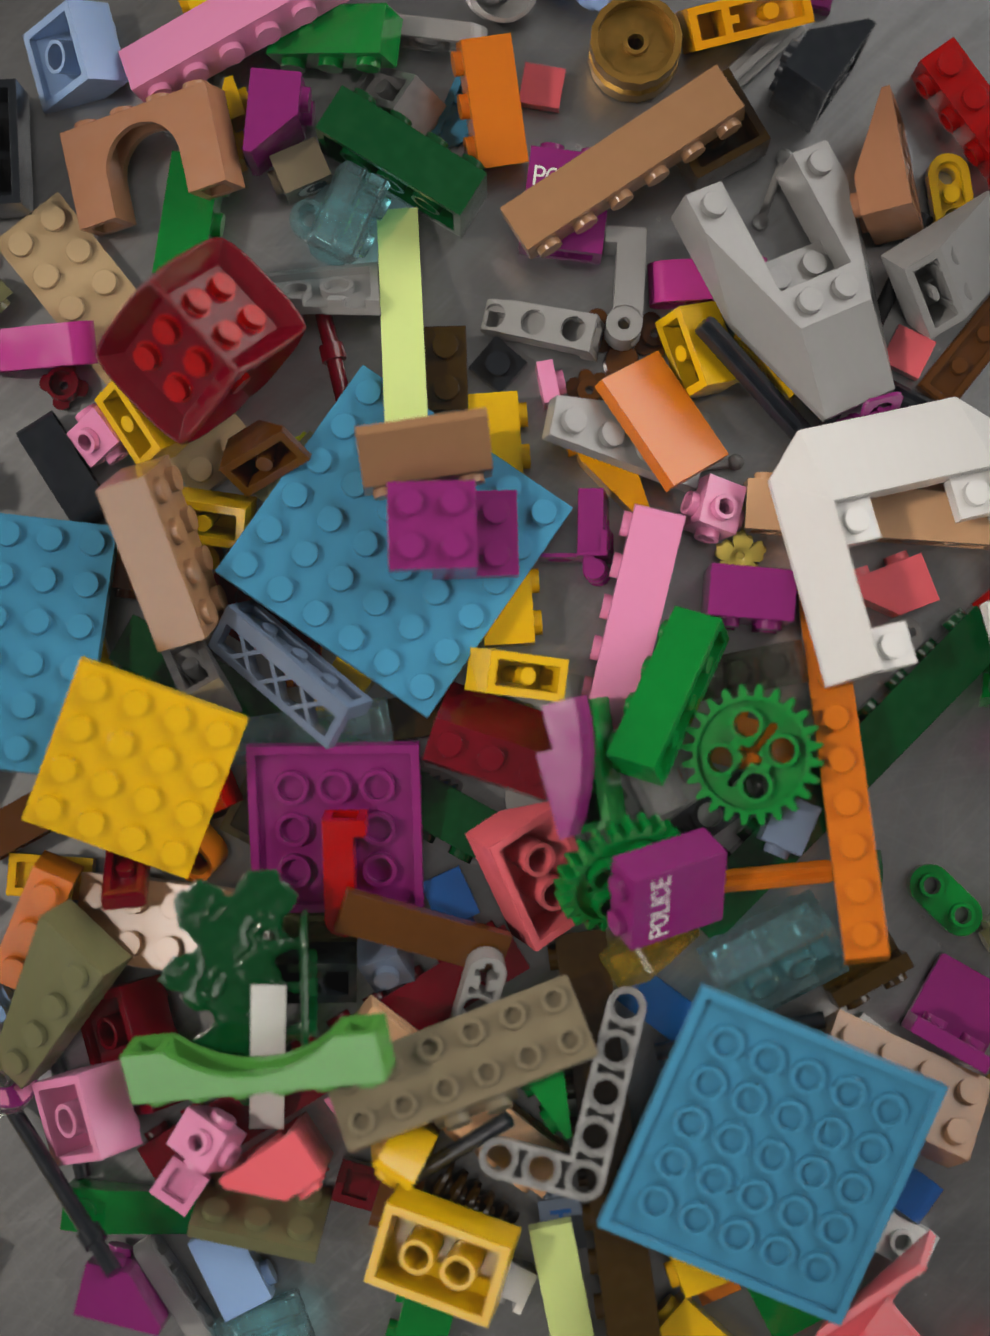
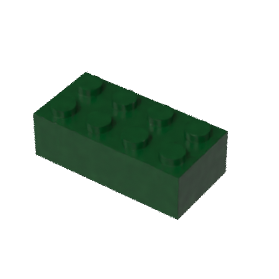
(415, 164)

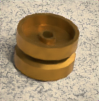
(613, 56)

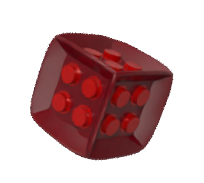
(199, 339)

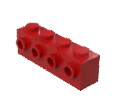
(959, 98)

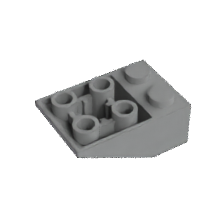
(943, 268)

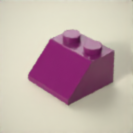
(275, 115)
(123, 1299)

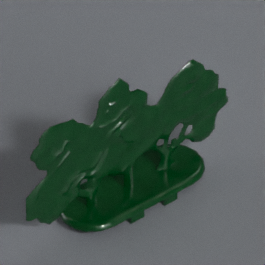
(235, 956)

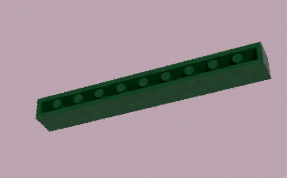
(886, 731)
(444, 809)

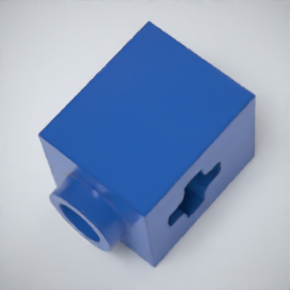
(451, 894)

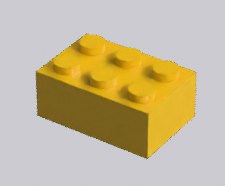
(442, 1255)

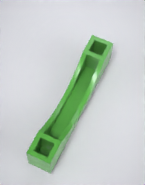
(175, 1069)

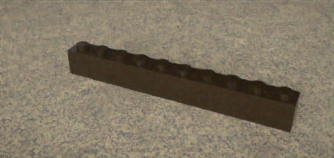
(623, 1265)

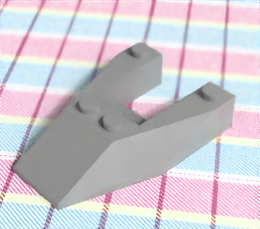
(808, 310)

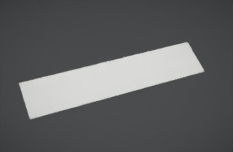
(267, 1039)

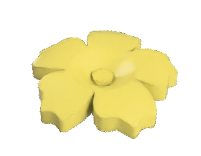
(741, 551)

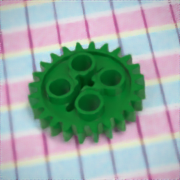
(721, 730)
(584, 881)

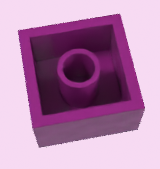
(749, 596)

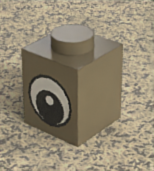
(299, 171)

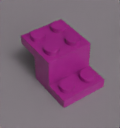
(452, 530)

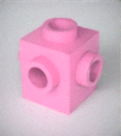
(96, 438)
(713, 509)
(207, 1139)

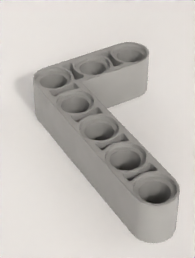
(591, 1112)

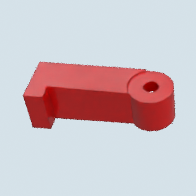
(339, 857)

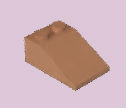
(885, 177)

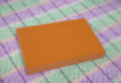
(661, 420)

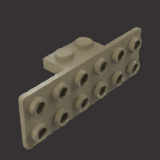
(468, 1065)

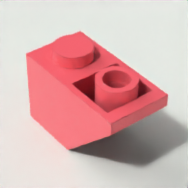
(898, 586)

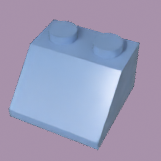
(75, 55)

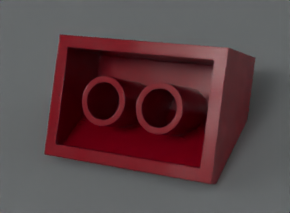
(489, 741)
(127, 1012)

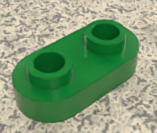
(944, 900)

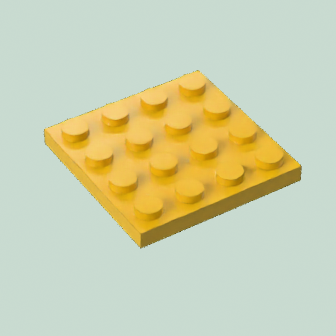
(134, 767)

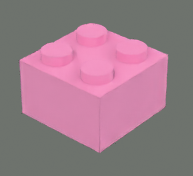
(87, 1113)

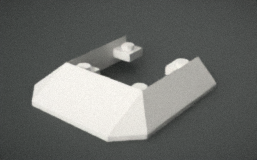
(826, 506)

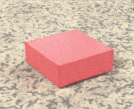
(542, 87)
(909, 352)

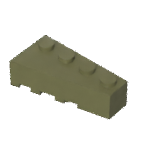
(58, 989)

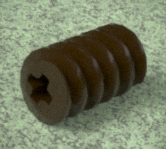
(453, 1188)

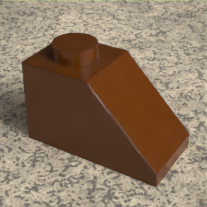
(261, 456)

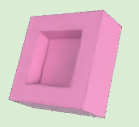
(549, 381)
(179, 1185)

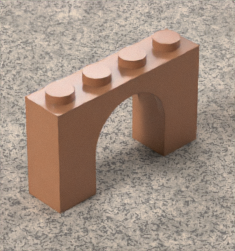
(101, 149)

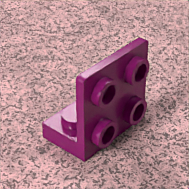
(954, 1011)

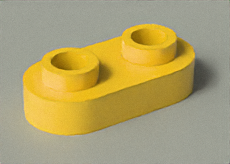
(947, 197)

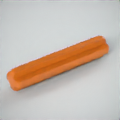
(778, 876)

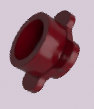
(63, 397)

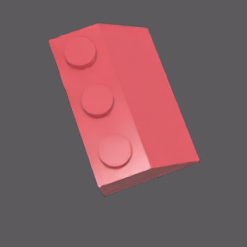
(520, 861)
(283, 1163)

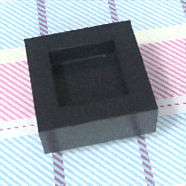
(498, 365)

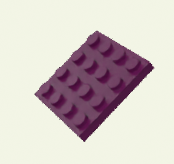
(296, 783)

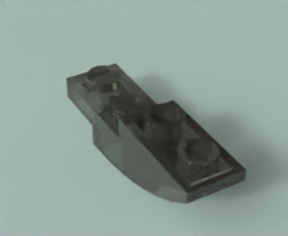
(767, 665)

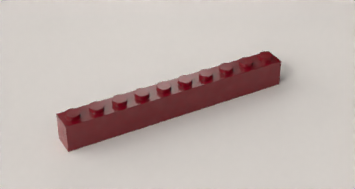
(418, 1002)

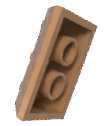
(425, 450)

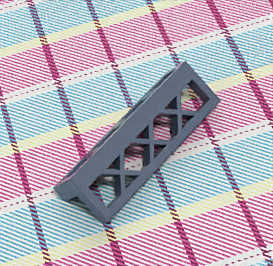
(298, 661)

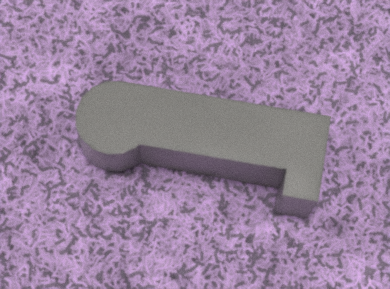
(626, 317)
(544, 327)

